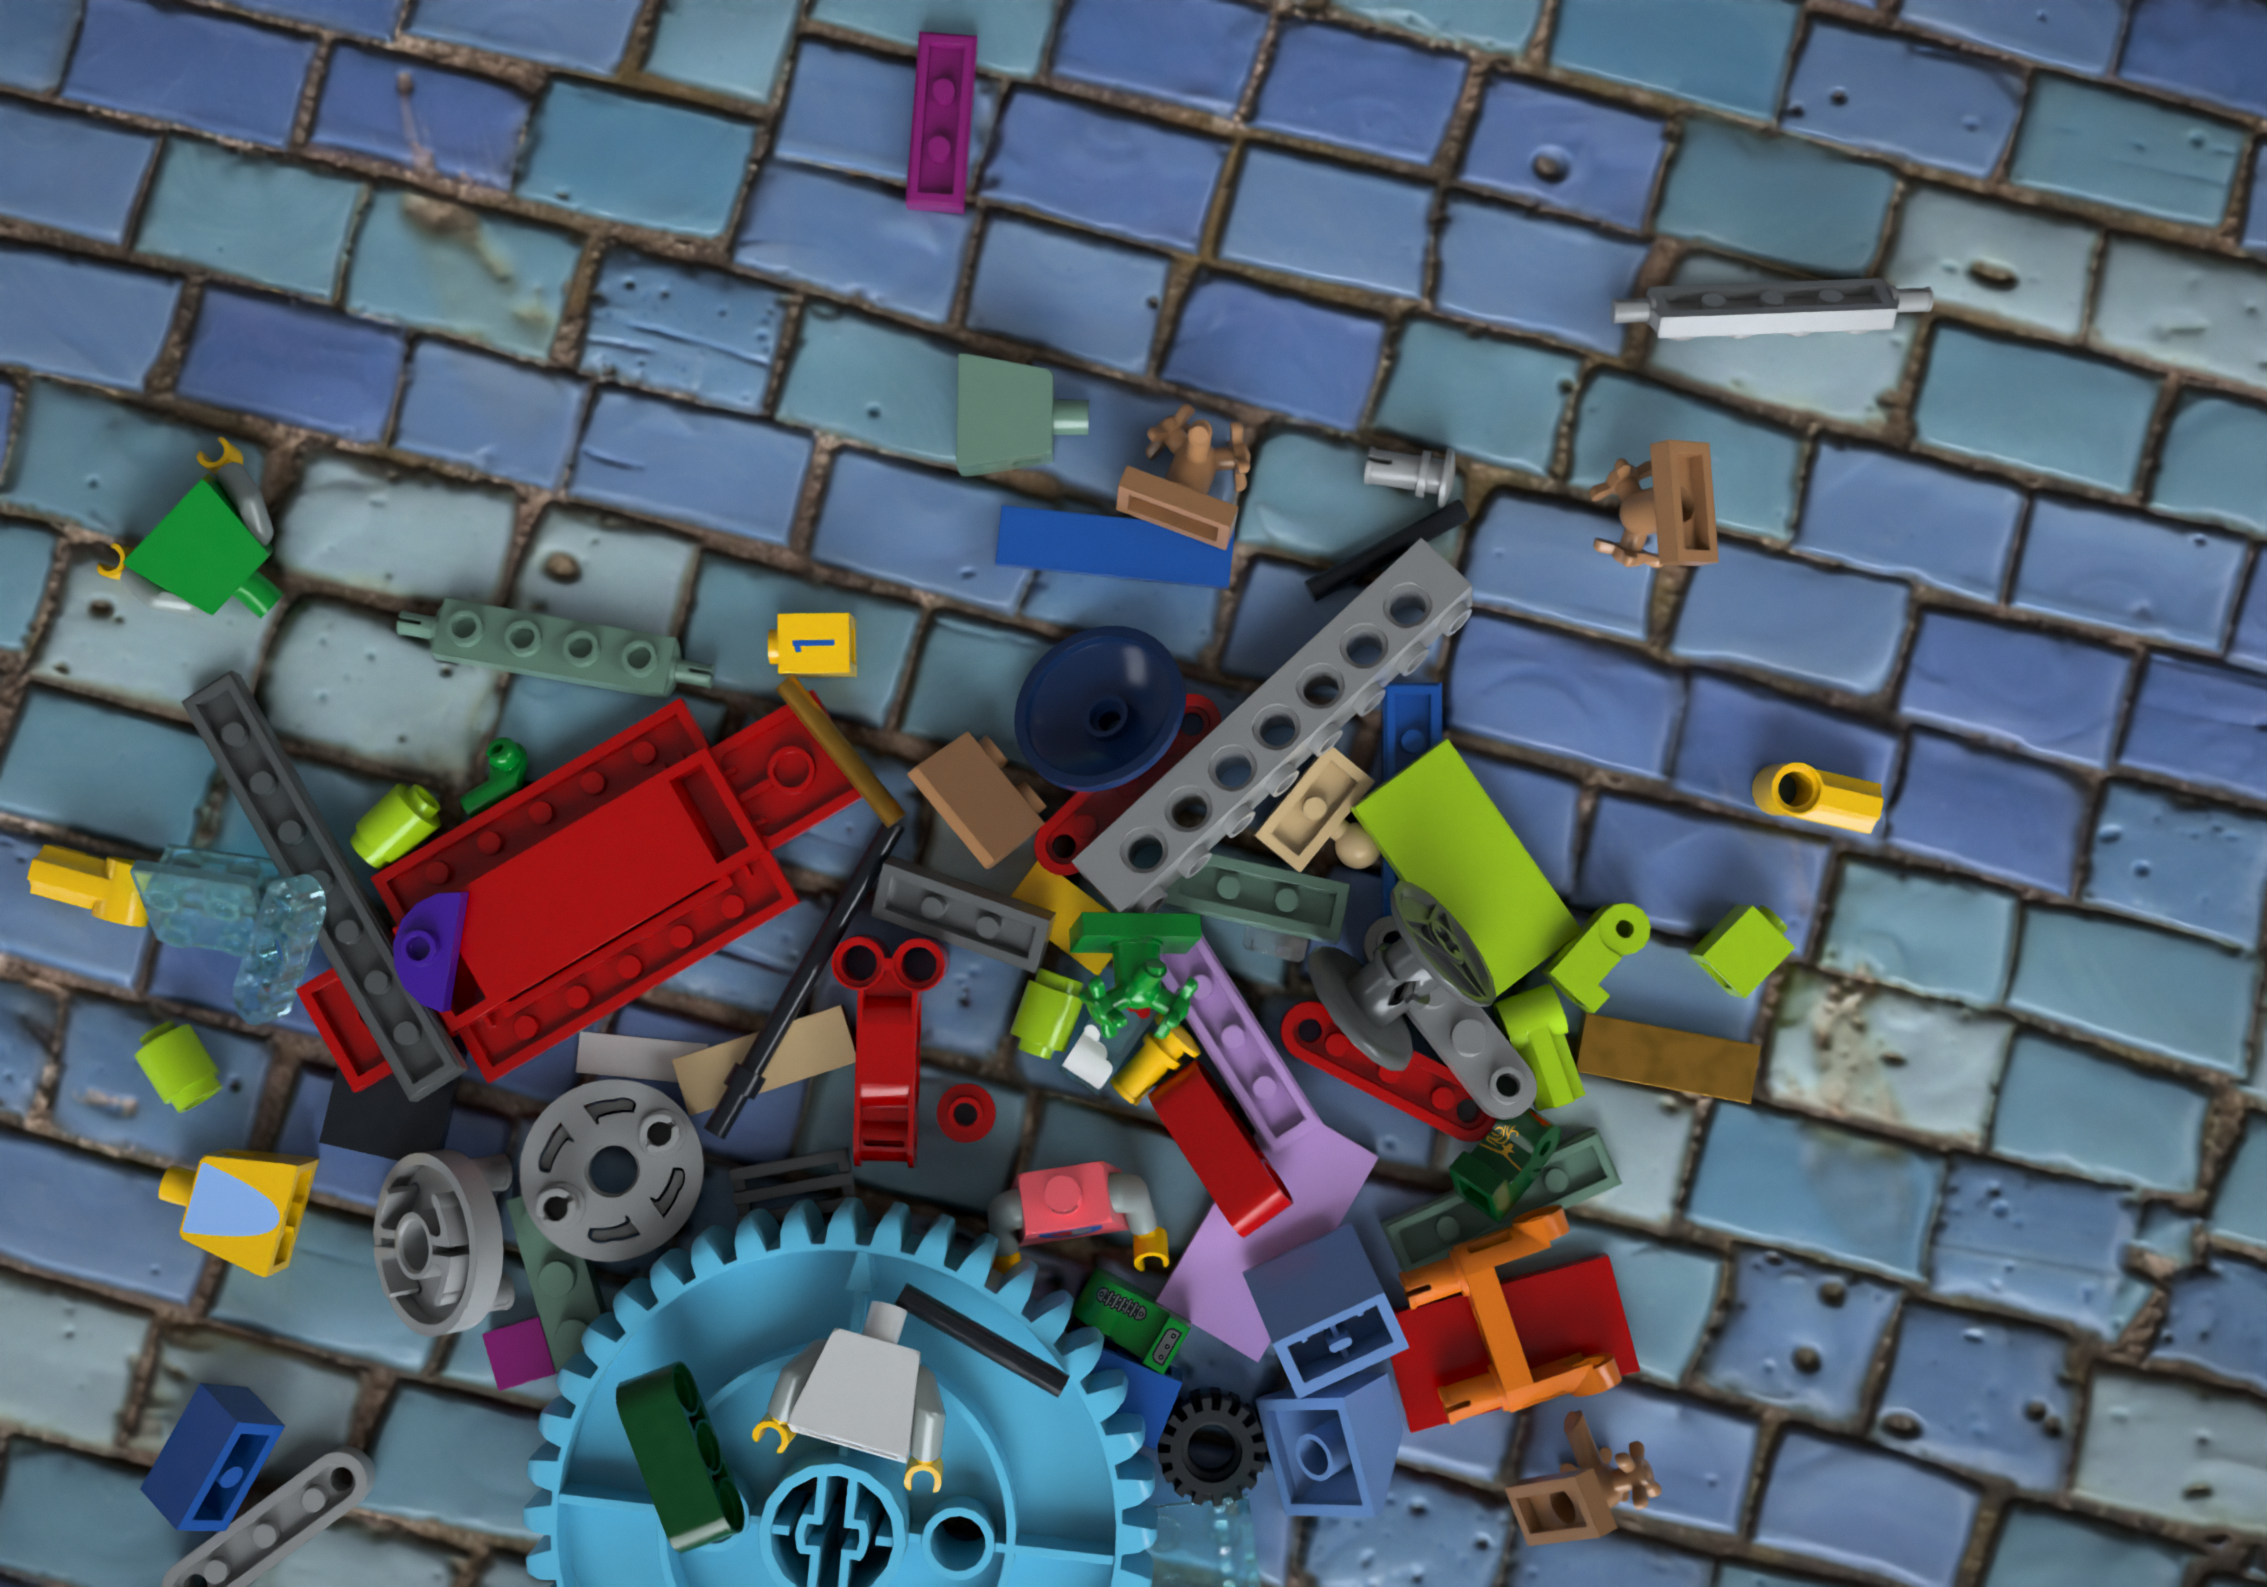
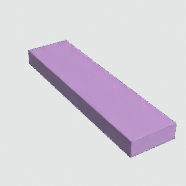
(1241, 1048)

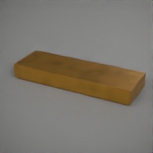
(1666, 1057)

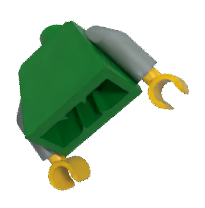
(205, 547)

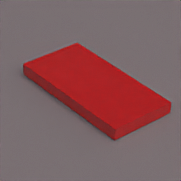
(1554, 1315)

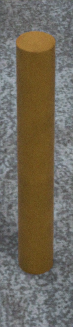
(840, 751)

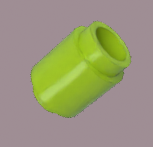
(396, 825)
(1047, 1014)
(178, 1066)

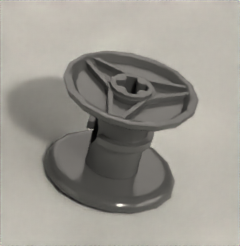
(1369, 998)

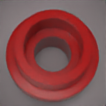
(975, 1096)

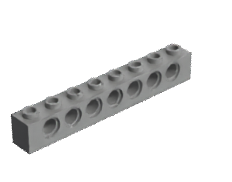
(1415, 580)

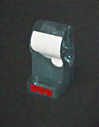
(1096, 1058)

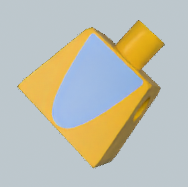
(243, 1205)

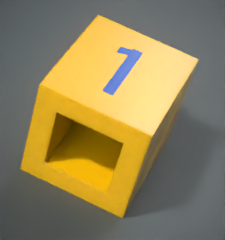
(814, 645)

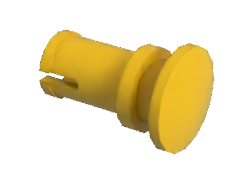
(1153, 1062)

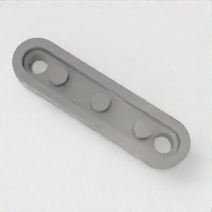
(1465, 1041)
(278, 1523)

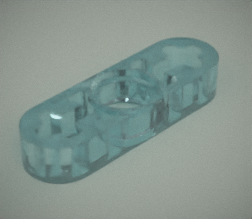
(292, 915)

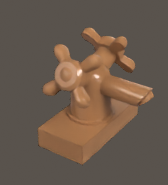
(1182, 497)
(1675, 507)
(1577, 1500)

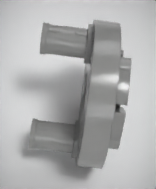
(566, 1198)
(444, 1243)

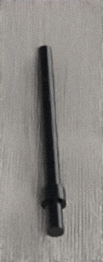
(746, 1078)

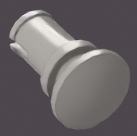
(1412, 472)

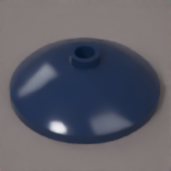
(1086, 687)

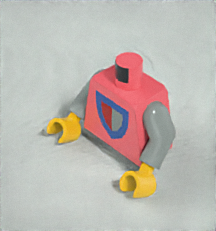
(1071, 1205)

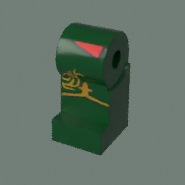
(1505, 1163)

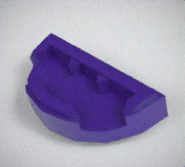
(429, 948)

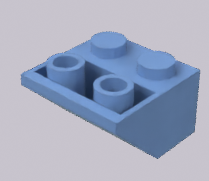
(1325, 1310)

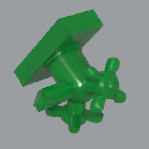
(1136, 949)

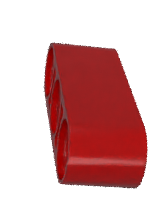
(1220, 1149)

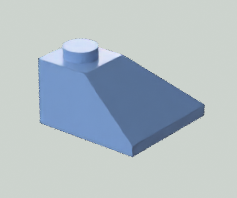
(1333, 1446)

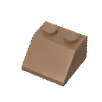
(979, 799)

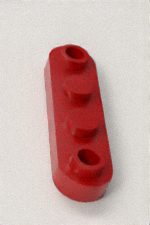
(1093, 812)
(1421, 1090)

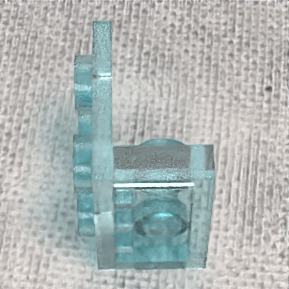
(1205, 1545)

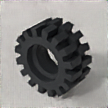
(1217, 1482)

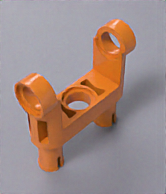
(1508, 1378)

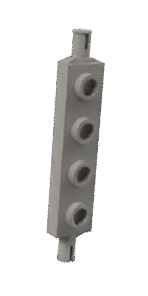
(1771, 308)

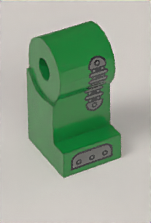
(1131, 1318)

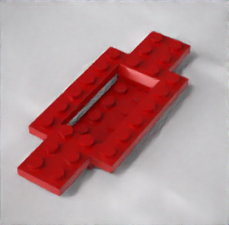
(592, 859)

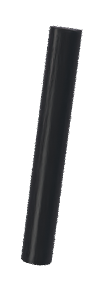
(1386, 550)
(982, 1340)

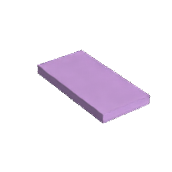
(1207, 1281)

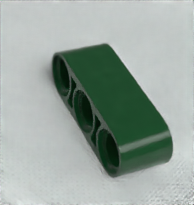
(680, 1457)

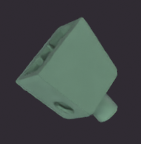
(1010, 415)

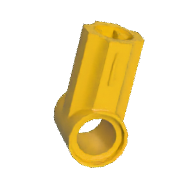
(1820, 797)
(88, 883)

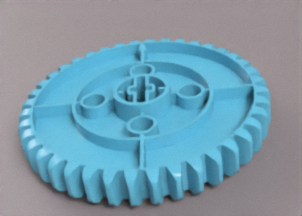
(1035, 1471)

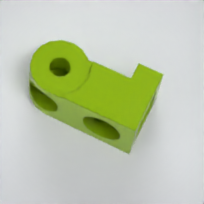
(1595, 951)

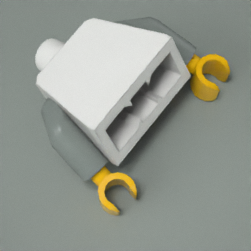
(863, 1396)

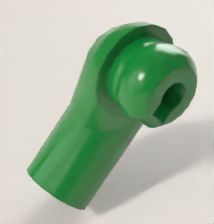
(506, 776)

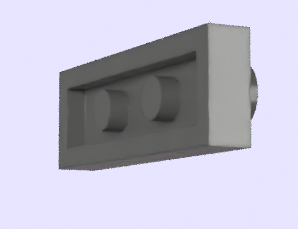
(963, 914)

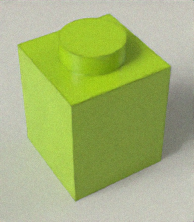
(1743, 949)

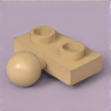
(1317, 810)

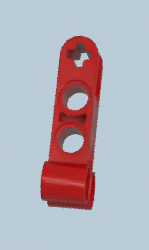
(888, 1047)

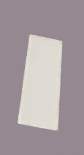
(631, 1056)

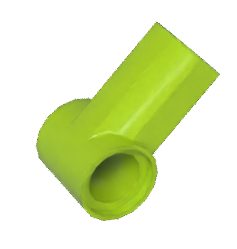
(1536, 1030)

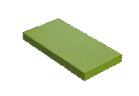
(1457, 846)

